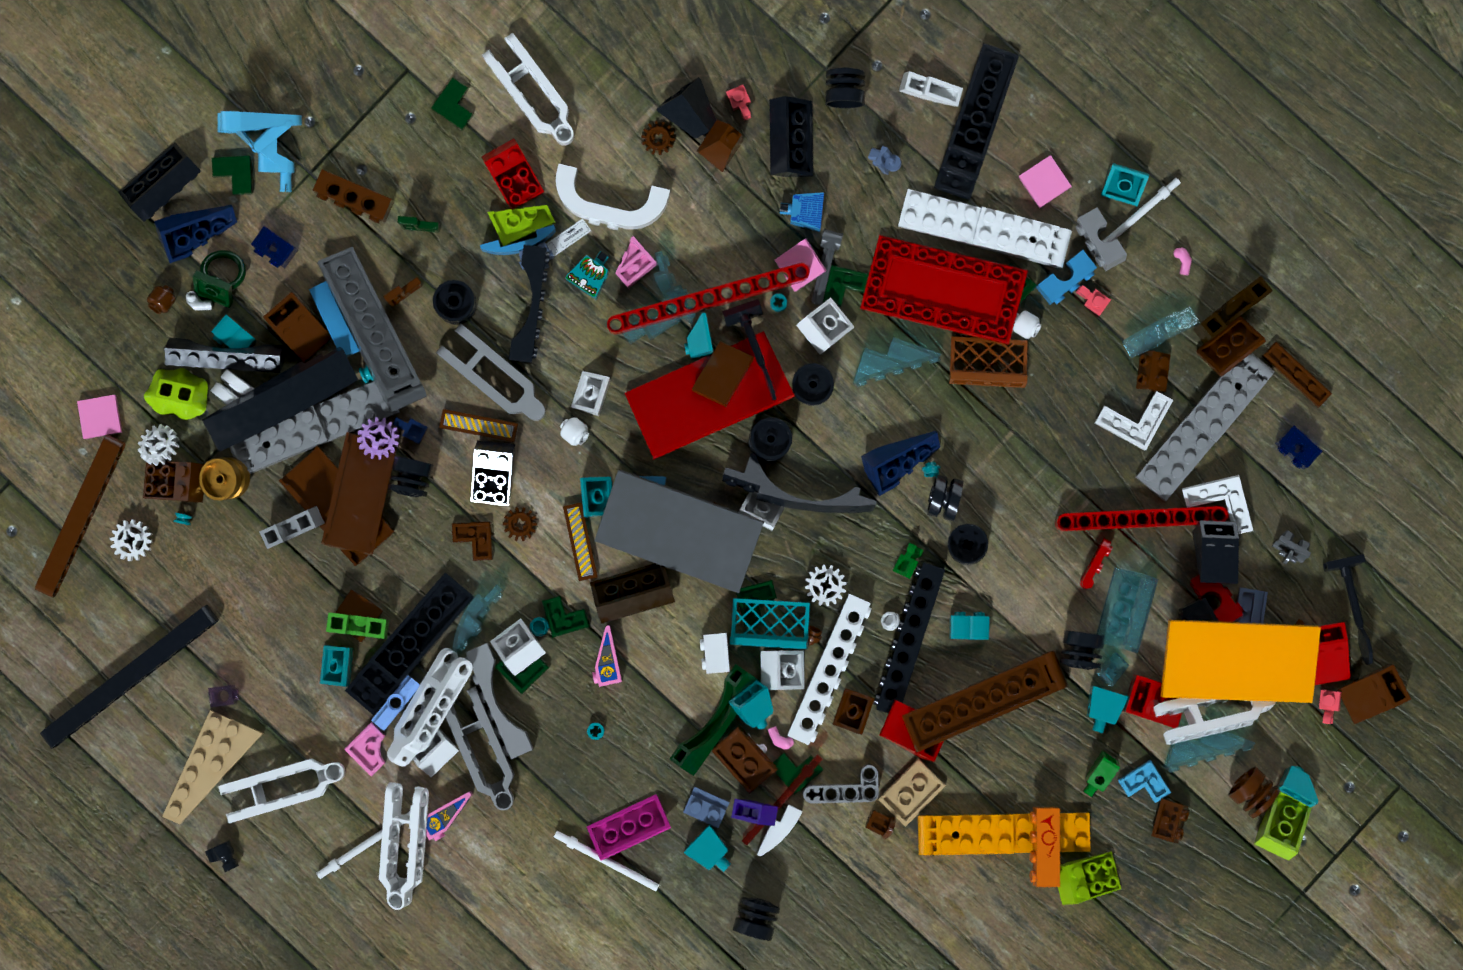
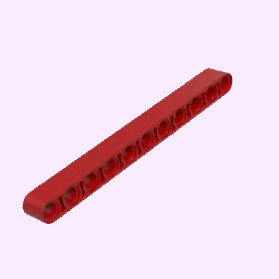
(698, 296)

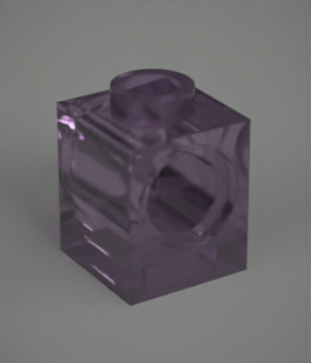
(215, 699)

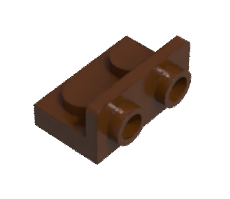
(1170, 821)

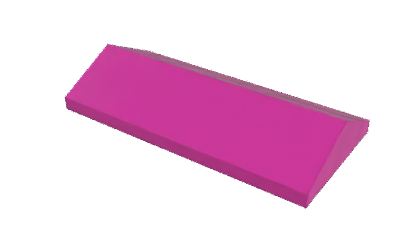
(628, 827)

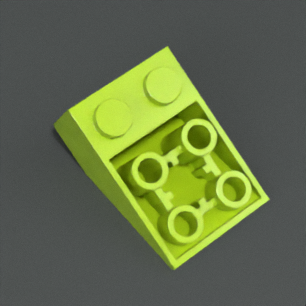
(1088, 878)

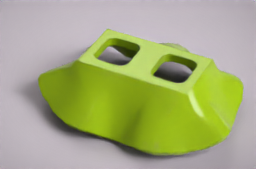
(172, 404)

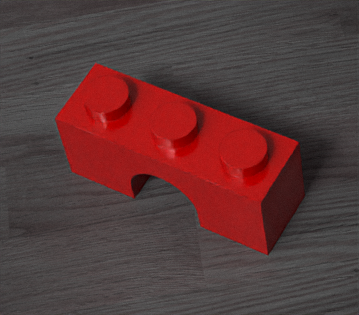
(1228, 610)

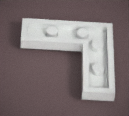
(1140, 433)
(1228, 489)

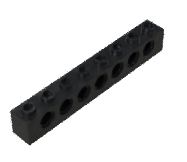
(912, 650)

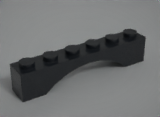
(523, 343)
(192, 354)

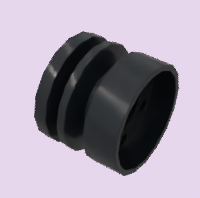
(845, 85)
(410, 477)
(972, 534)
(1082, 649)
(756, 918)

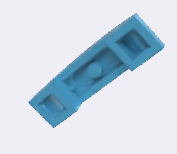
(494, 247)

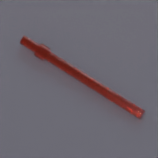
(806, 772)

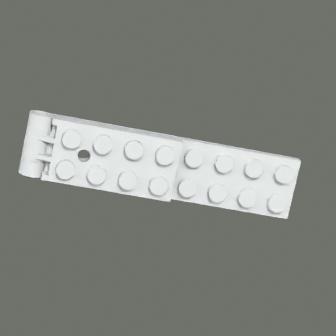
(985, 228)

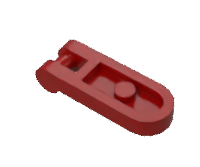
(1095, 565)

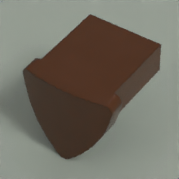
(881, 824)

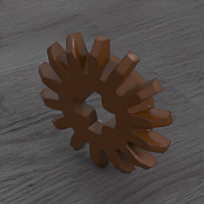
(650, 138)
(525, 517)

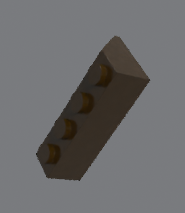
(631, 592)

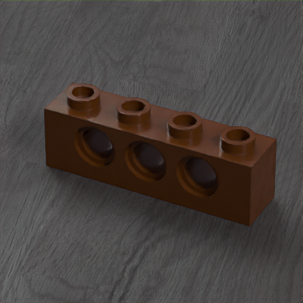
(327, 181)

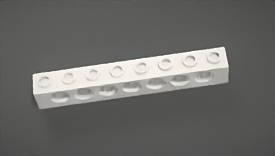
(809, 735)

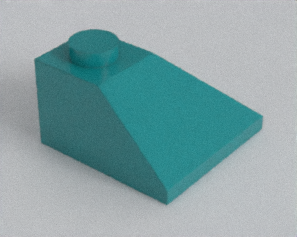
(699, 339)

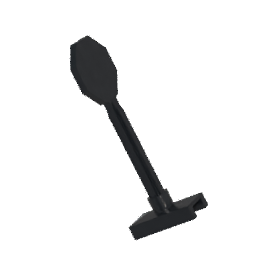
(743, 315)
(1344, 566)

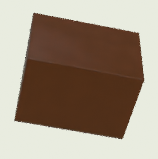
(853, 711)

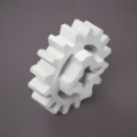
(158, 445)
(133, 548)
(835, 588)

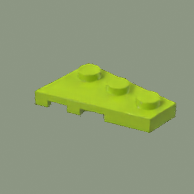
(520, 223)

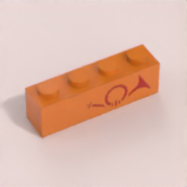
(1045, 846)

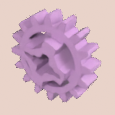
(385, 440)

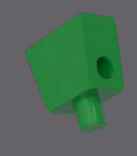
(1103, 766)

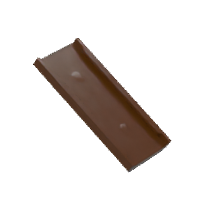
(313, 486)
(357, 498)

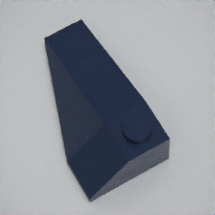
(189, 230)
(892, 461)

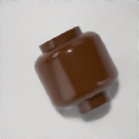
(161, 299)

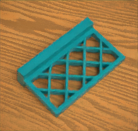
(769, 640)

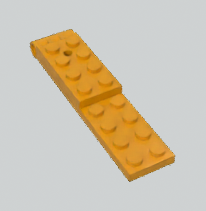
(995, 833)

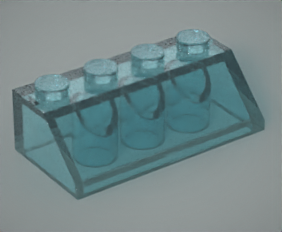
(1127, 609)

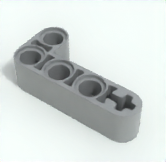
(841, 788)

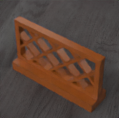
(984, 377)

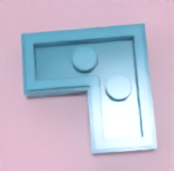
(1148, 777)

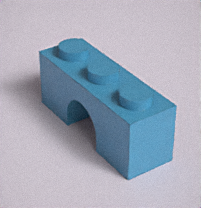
(1054, 289)

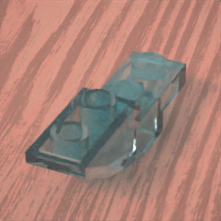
(665, 284)
(1160, 331)
(469, 622)

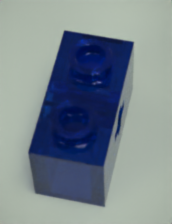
(265, 240)
(1308, 450)

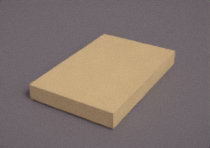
(911, 792)

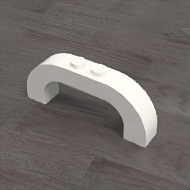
(612, 217)

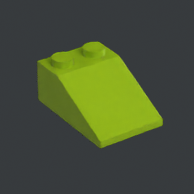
(1283, 826)

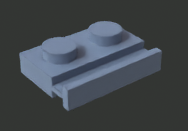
(1253, 604)
(706, 807)

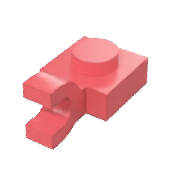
(739, 99)
(1094, 301)
(1329, 702)

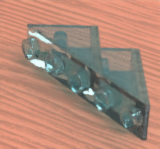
(899, 357)
(1206, 748)

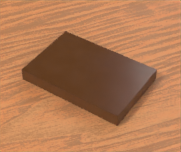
(1231, 346)
(723, 374)
(744, 759)

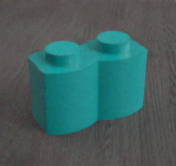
(232, 334)
(969, 627)

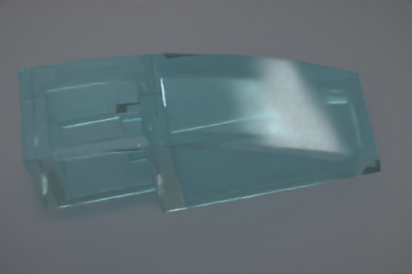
(650, 331)

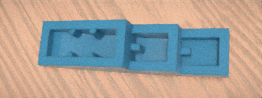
(333, 318)

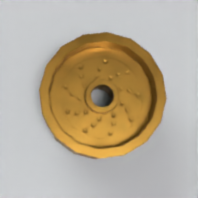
(224, 478)

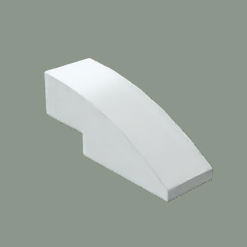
(930, 89)
(777, 833)

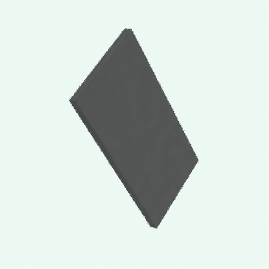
(679, 531)

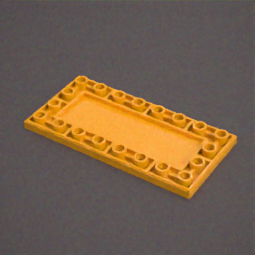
(1240, 661)

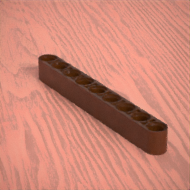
(80, 516)

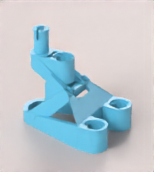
(266, 143)

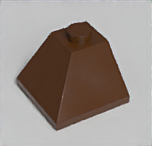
(720, 145)

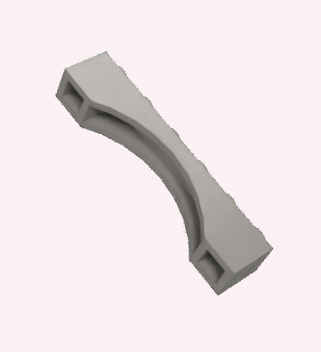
(514, 738)

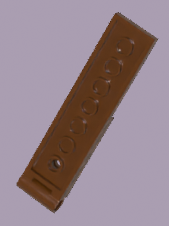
(985, 700)

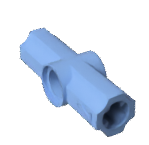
(387, 712)

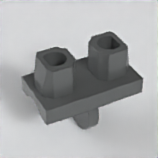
(1290, 550)

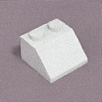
(825, 326)
(517, 647)
(716, 653)
(782, 670)
(437, 753)

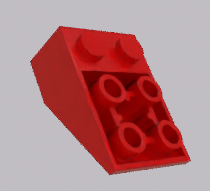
(512, 174)
(1332, 654)
(1143, 696)
(896, 732)

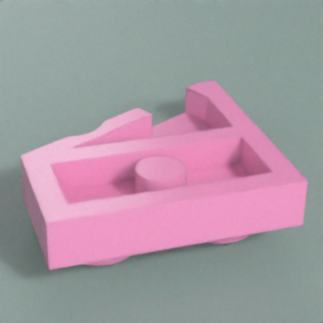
(635, 263)

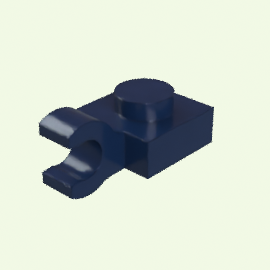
(413, 430)

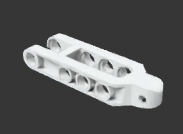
(558, 128)
(444, 683)
(1199, 728)
(326, 774)
(402, 888)

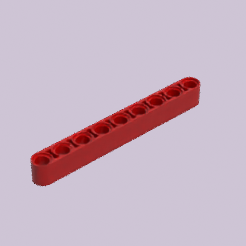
(1131, 516)

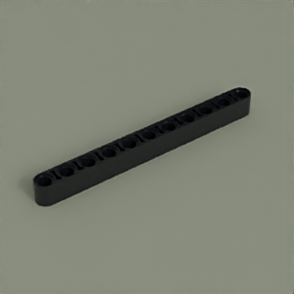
(129, 676)

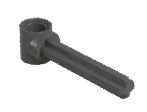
(830, 243)

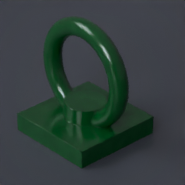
(213, 287)

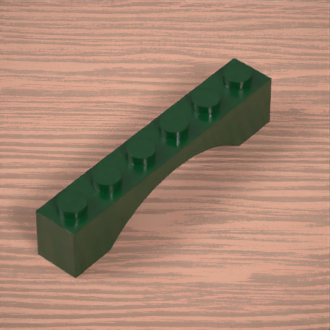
(695, 750)

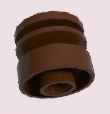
(1257, 795)

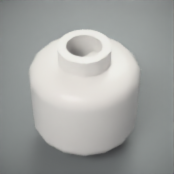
(1027, 324)
(574, 431)

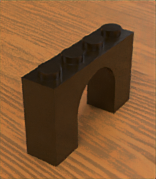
(1232, 309)

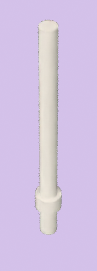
(1162, 193)
(572, 843)
(335, 864)

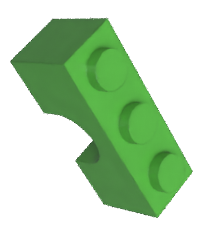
(357, 625)

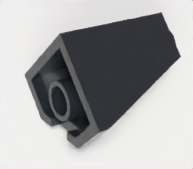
(690, 109)

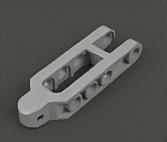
(526, 404)
(499, 791)

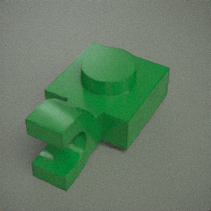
(906, 563)

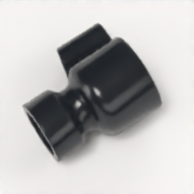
(224, 853)

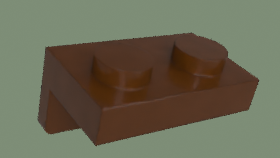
(1153, 371)

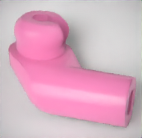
(1185, 258)
(780, 741)

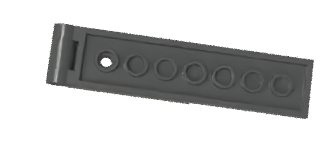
(372, 329)

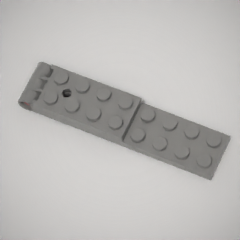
(1204, 426)
(313, 427)

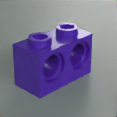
(754, 812)

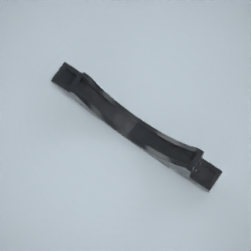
(756, 481)

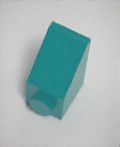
(1298, 786)

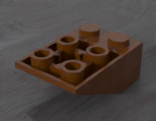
(297, 327)
(173, 482)
(1374, 693)

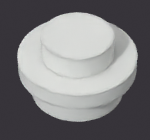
(890, 621)

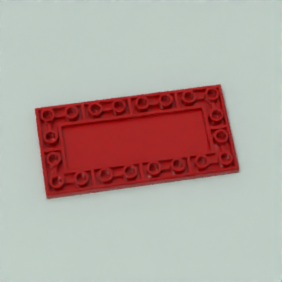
(944, 289)
(676, 416)

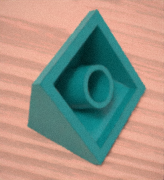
(1124, 184)
(595, 495)
(336, 665)

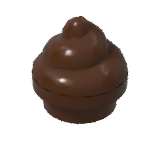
(814, 635)

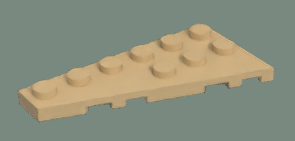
(212, 757)

